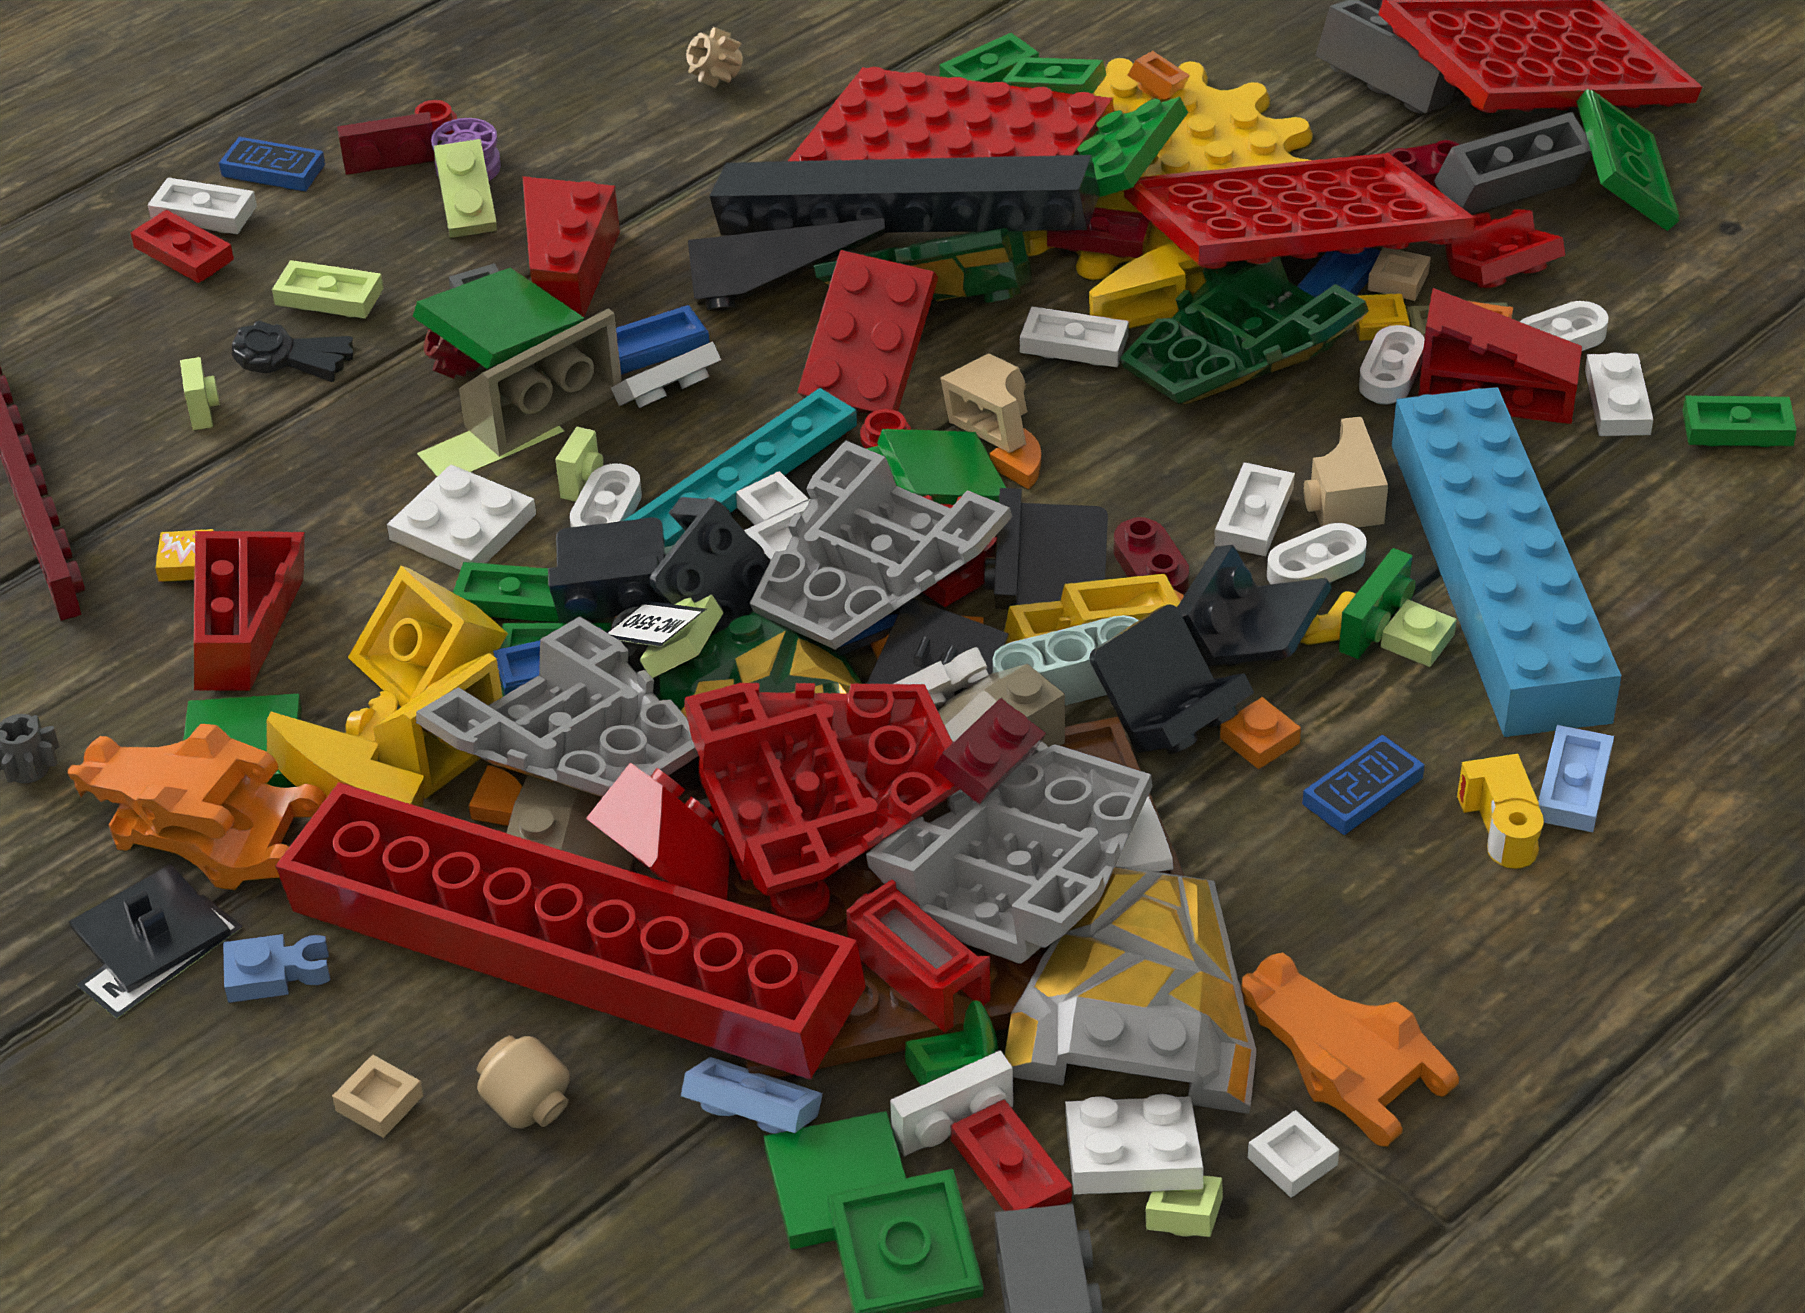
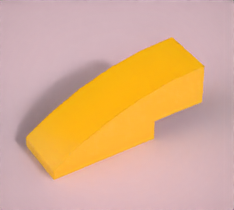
(1147, 287)
(1091, 602)
(327, 756)

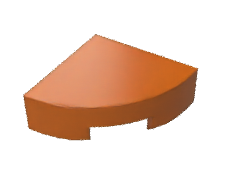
(1021, 464)
(495, 797)

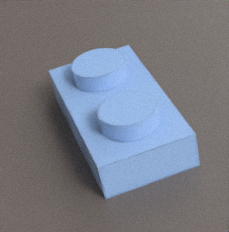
(1575, 778)
(732, 1090)

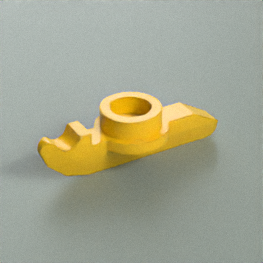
(362, 722)

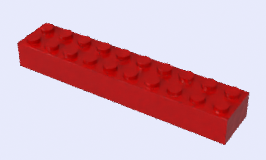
(575, 928)

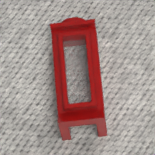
(916, 954)

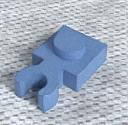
(265, 965)

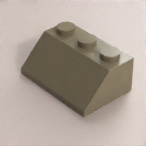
(543, 385)

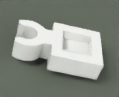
(946, 679)

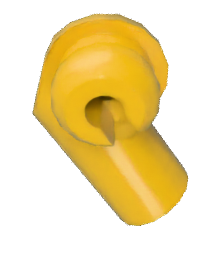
(1328, 626)

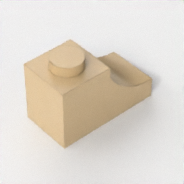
(987, 400)
(1348, 481)

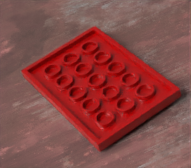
(1538, 53)
(942, 117)
(1298, 209)

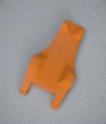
(174, 782)
(246, 850)
(1345, 1049)

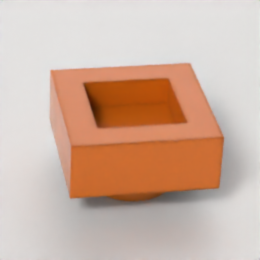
(1157, 76)
(1260, 733)

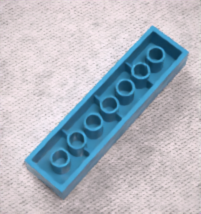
(1504, 563)

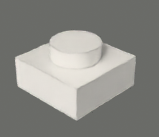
(768, 498)
(1293, 1153)

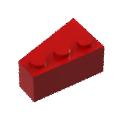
(569, 236)
(1483, 349)
(240, 602)

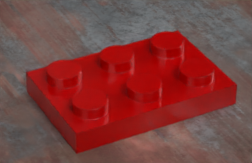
(868, 332)

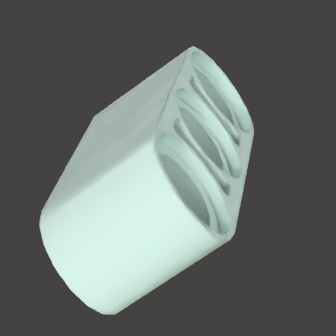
(1064, 656)

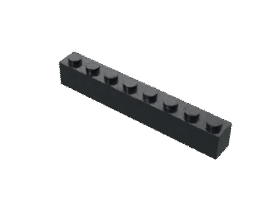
(909, 194)

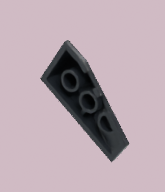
(752, 262)

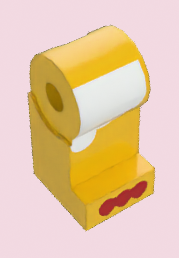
(1507, 806)

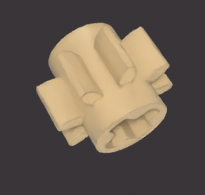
(714, 57)

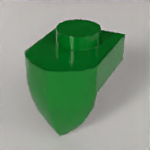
(945, 1053)

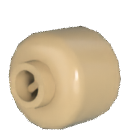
(523, 1082)

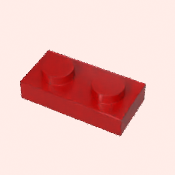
(182, 246)
(1010, 1159)

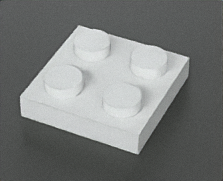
(461, 518)
(1133, 1145)

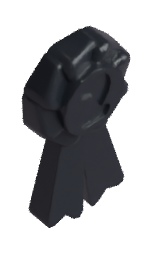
(270, 348)

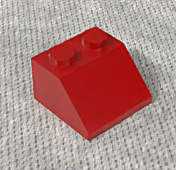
(664, 832)

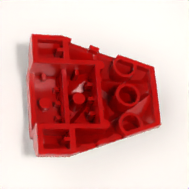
(814, 774)

